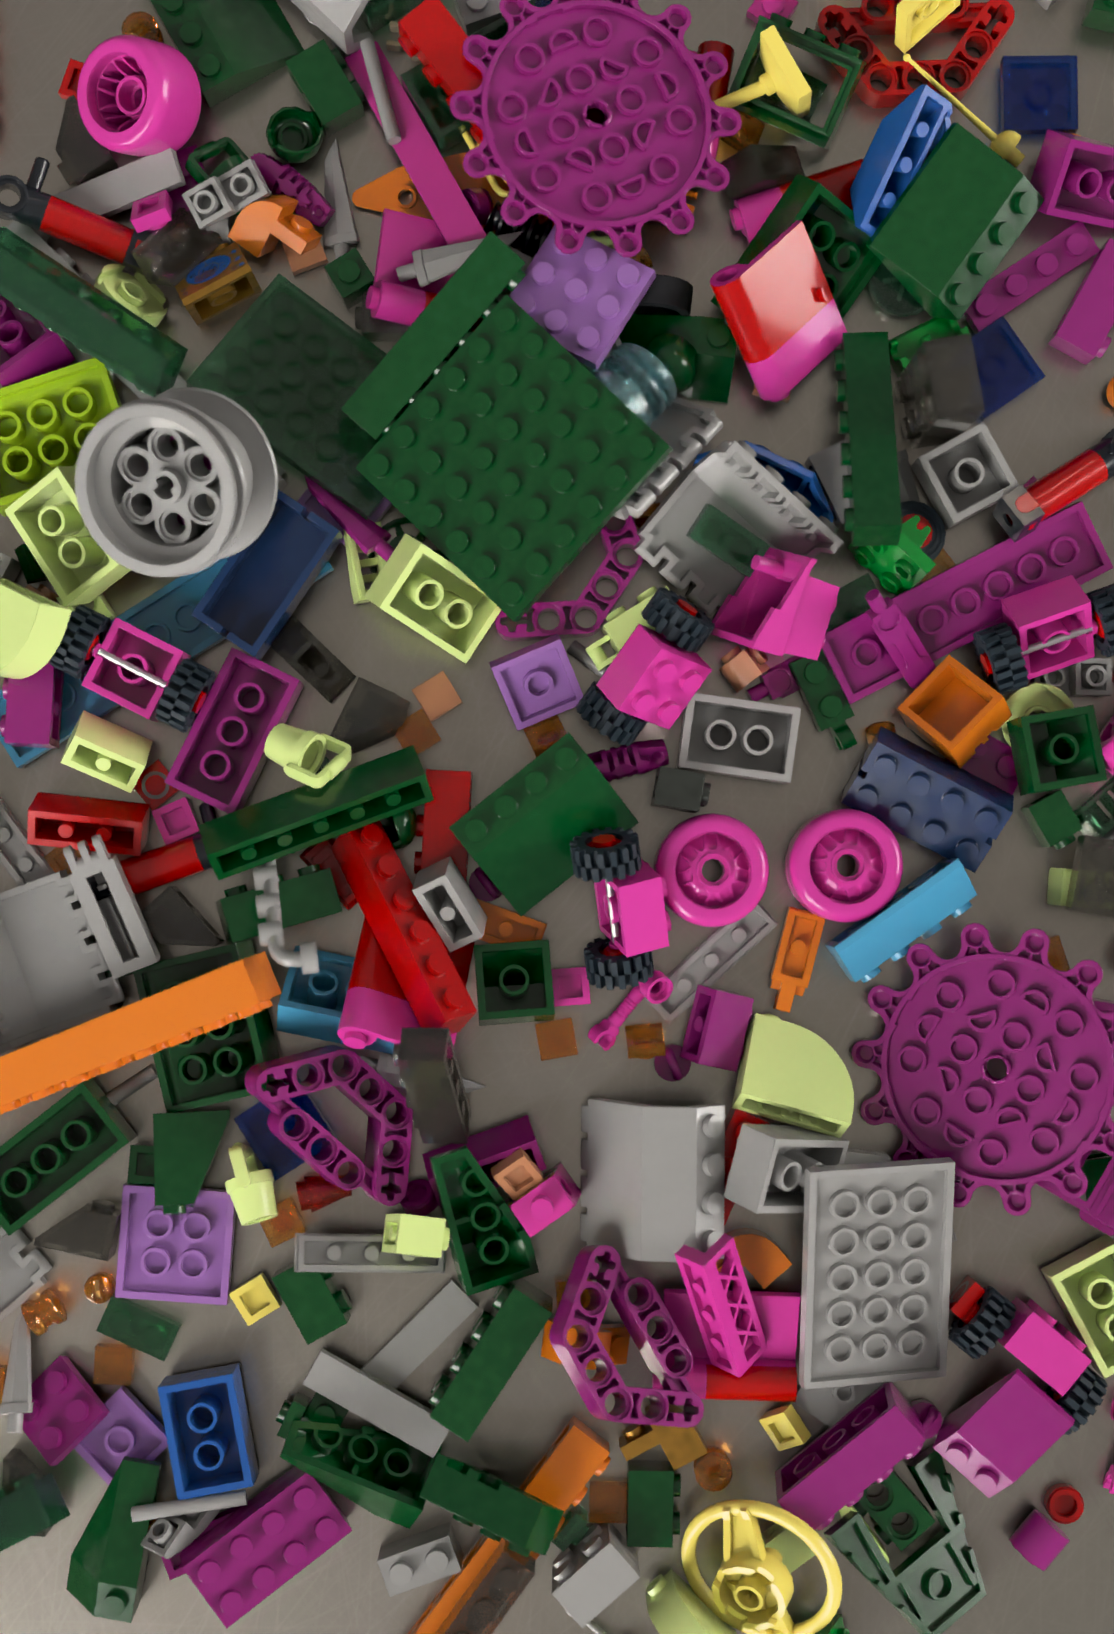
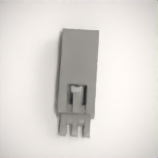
(117, 918)

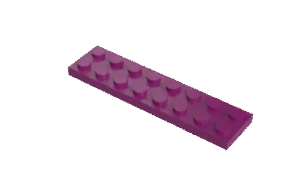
(968, 598)

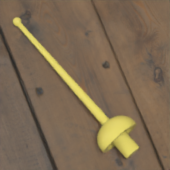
(1003, 144)

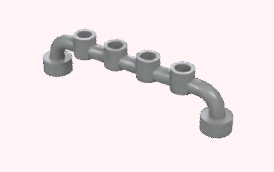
(271, 932)

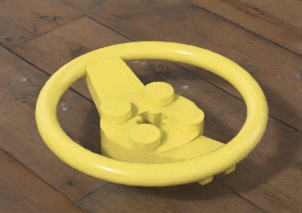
(752, 1581)

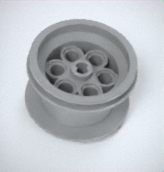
(128, 474)

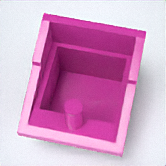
(779, 607)

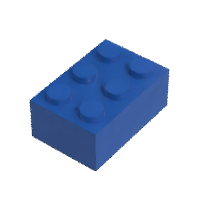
(208, 1431)

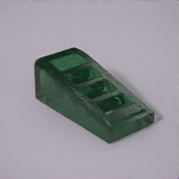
(1091, 816)

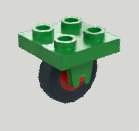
(919, 544)

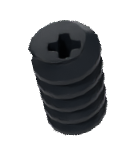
(532, 235)

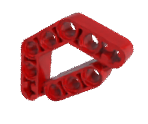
(857, 23)

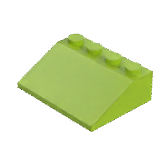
(48, 422)

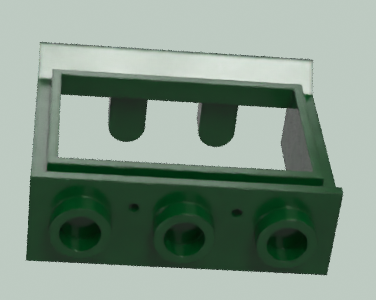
(813, 43)

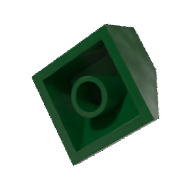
(1056, 750)
(514, 982)

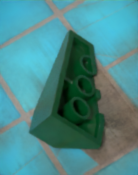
(713, 347)
(484, 1233)
(362, 1466)
(108, 1559)

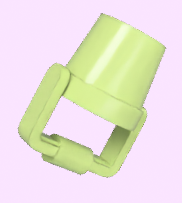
(303, 753)
(251, 1188)

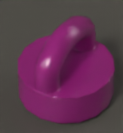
(480, 203)
(482, 886)
(672, 1066)
(419, 1198)
(929, 1416)

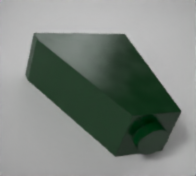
(183, 1155)

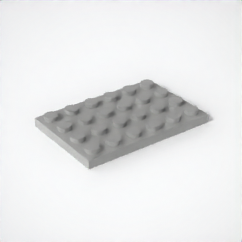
(876, 1272)

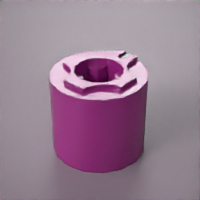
(1039, 1540)

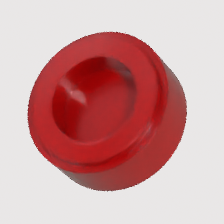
(1063, 1503)

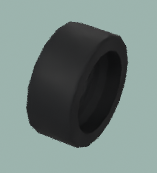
(667, 297)

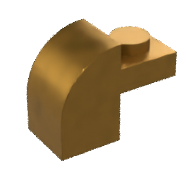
(678, 1443)

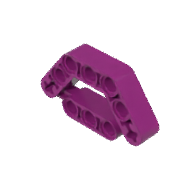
(589, 598)
(307, 1130)
(614, 1284)

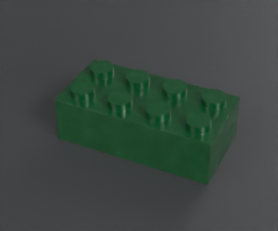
(58, 1152)
(490, 1358)

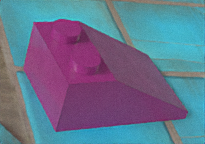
(1076, 178)
(27, 346)
(1001, 1432)

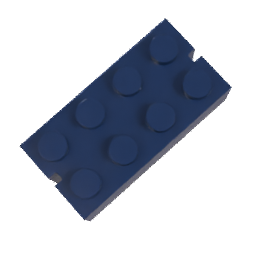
(268, 578)
(928, 799)

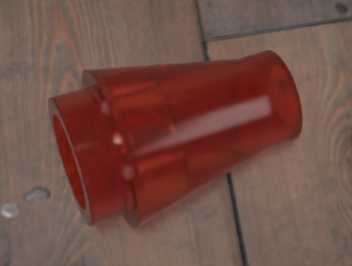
(317, 1193)

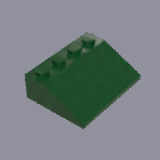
(228, 41)
(954, 223)
(833, 234)
(527, 824)
(216, 1062)

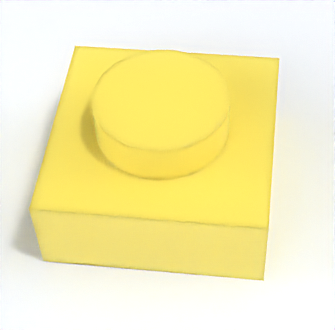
(255, 1299)
(785, 1427)

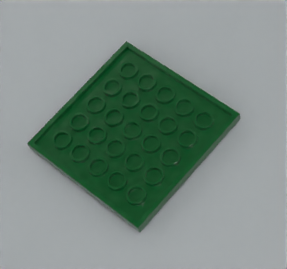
(513, 458)

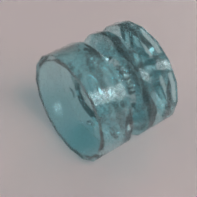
(638, 381)

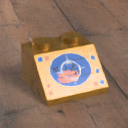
(217, 283)

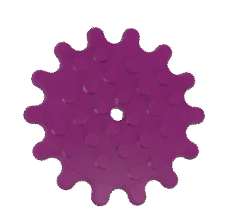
(584, 172)
(938, 1054)

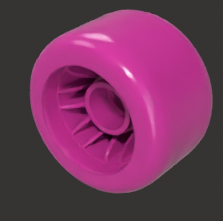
(138, 96)
(742, 862)
(814, 872)

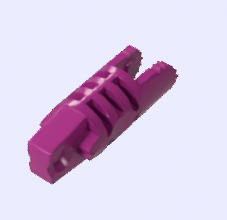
(287, 181)
(631, 760)

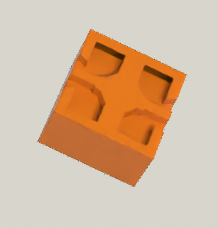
(954, 711)

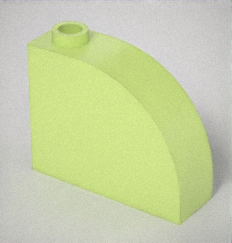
(28, 630)
(793, 1077)
(678, 1610)

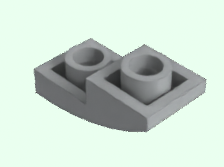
(227, 194)
(1082, 679)
(175, 1533)

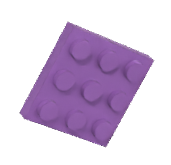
(583, 296)
(175, 1254)

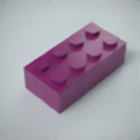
(230, 732)
(850, 1457)
(264, 1544)

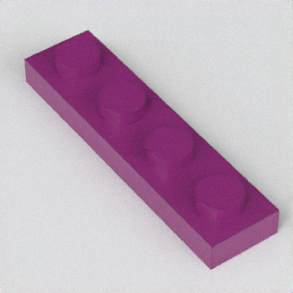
(1030, 275)

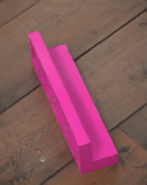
(714, 1312)

